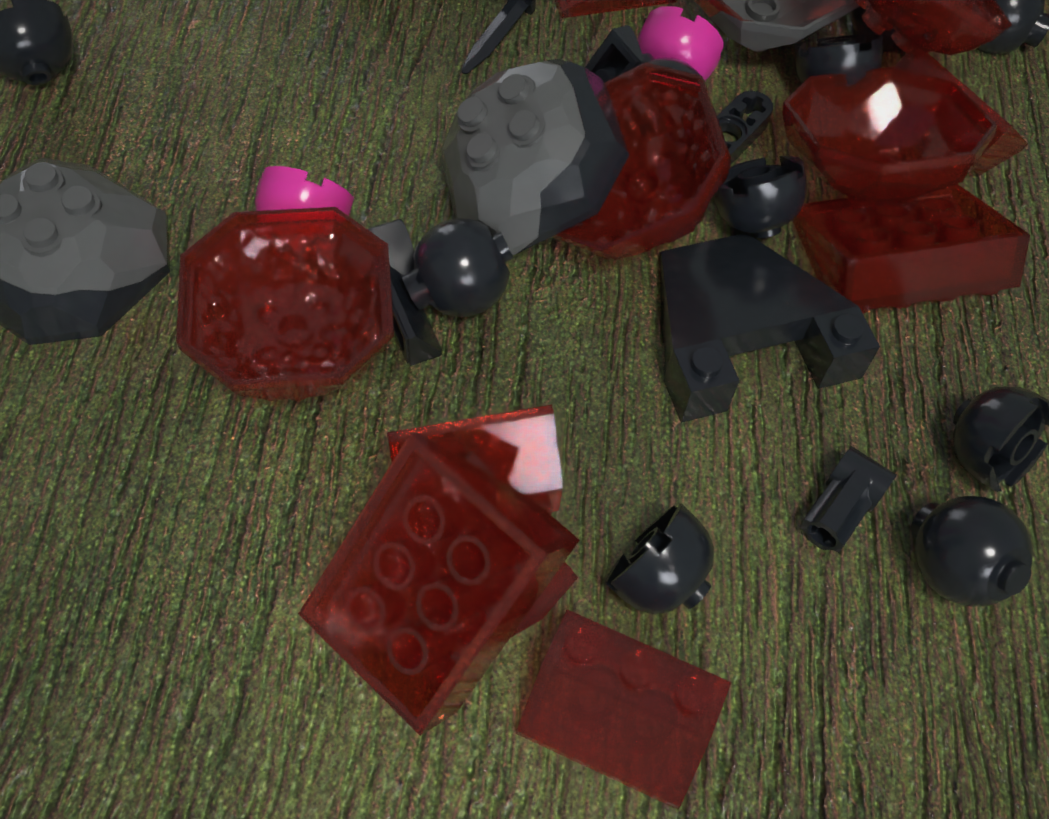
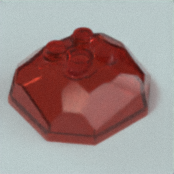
(887, 133)

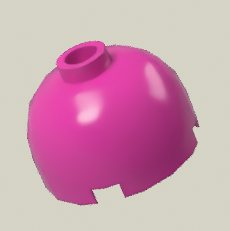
(680, 38)
(288, 189)

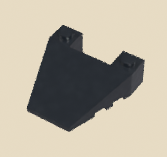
(743, 298)

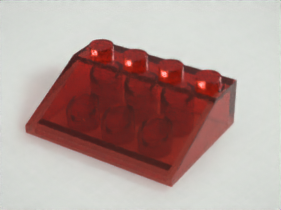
(913, 249)
(434, 580)

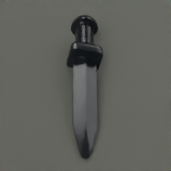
(497, 31)

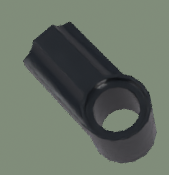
(851, 493)

